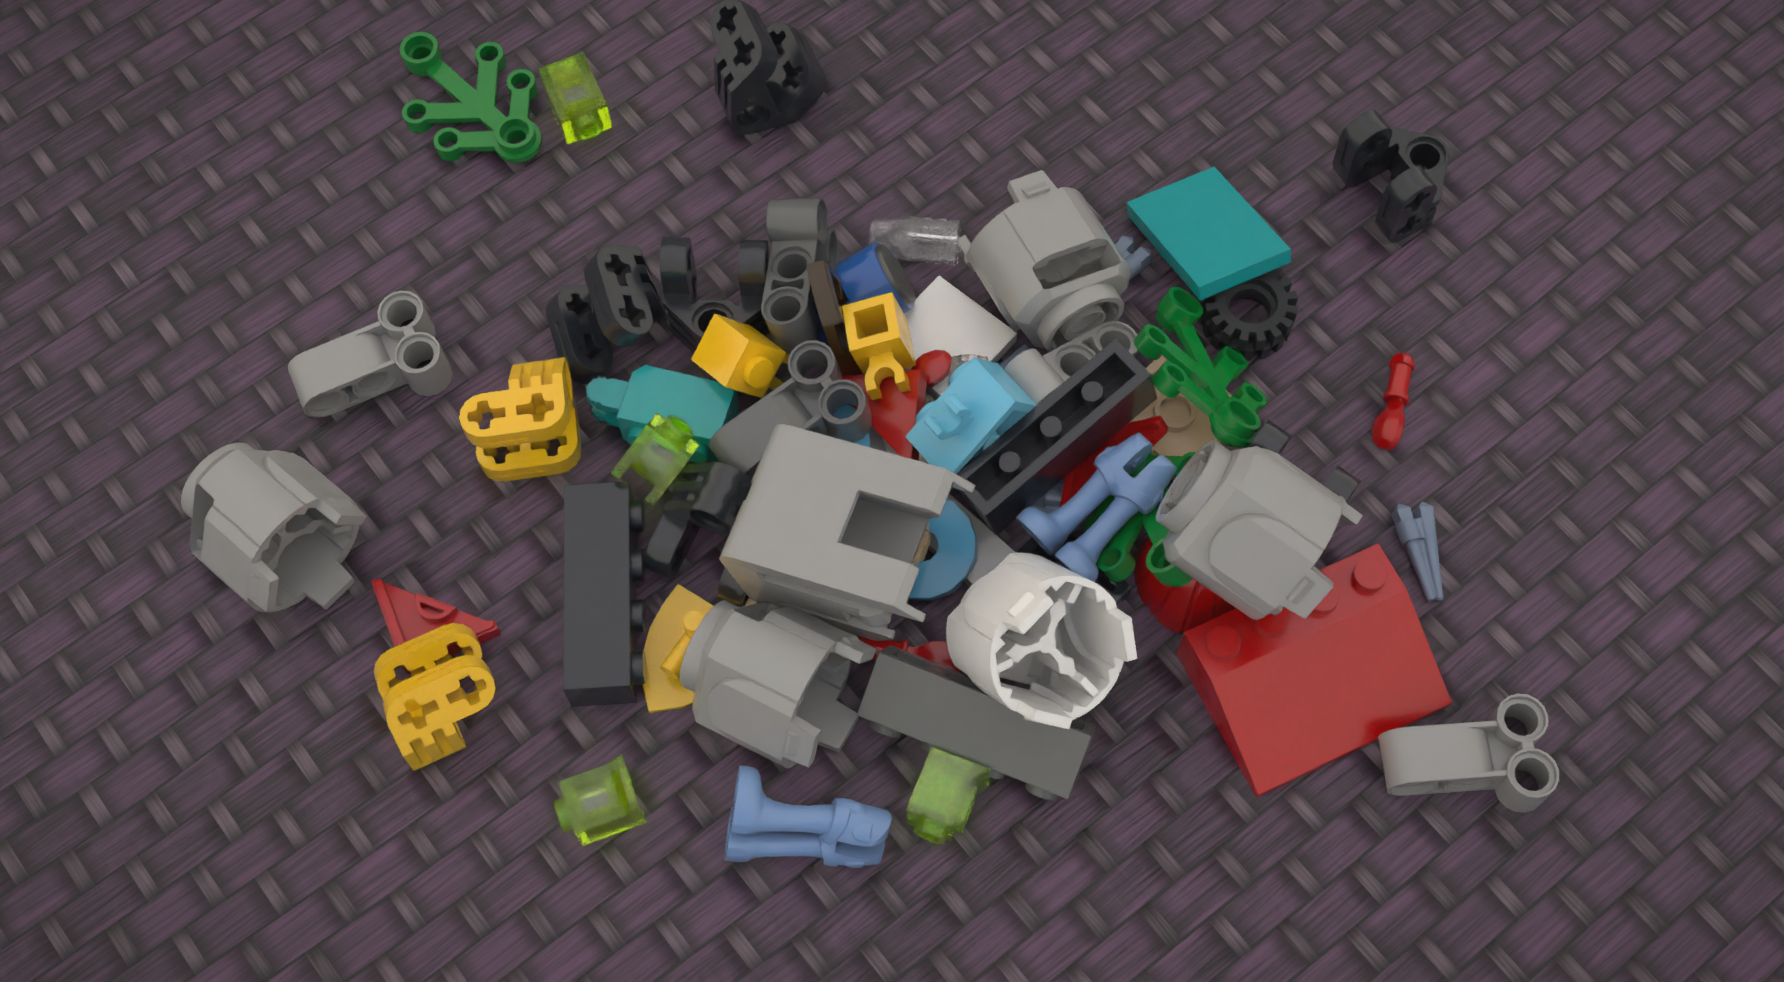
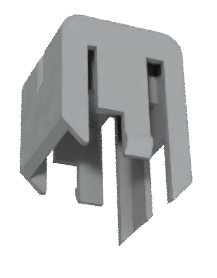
(835, 529)

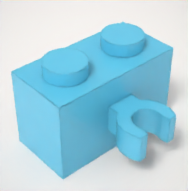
(969, 414)

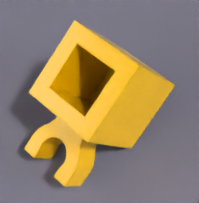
(879, 341)
(739, 356)

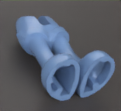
(1110, 478)
(837, 832)

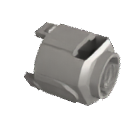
(1049, 263)
(271, 526)
(1252, 528)
(772, 679)

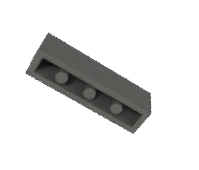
(960, 719)

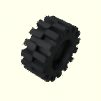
(1252, 336)

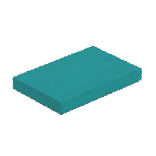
(1208, 233)

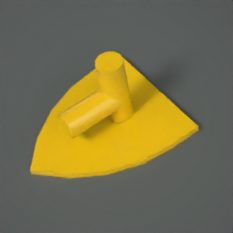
(666, 648)

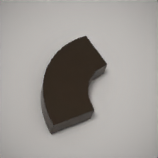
(829, 302)

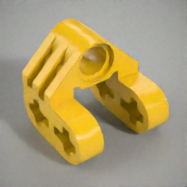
(525, 419)
(429, 703)

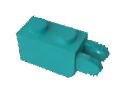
(632, 404)

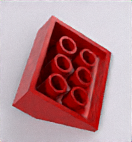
(1318, 686)

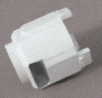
(1060, 641)

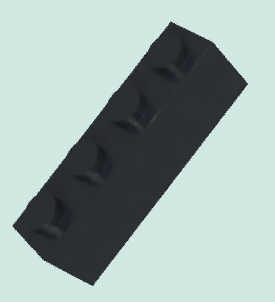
(1057, 435)
(600, 594)

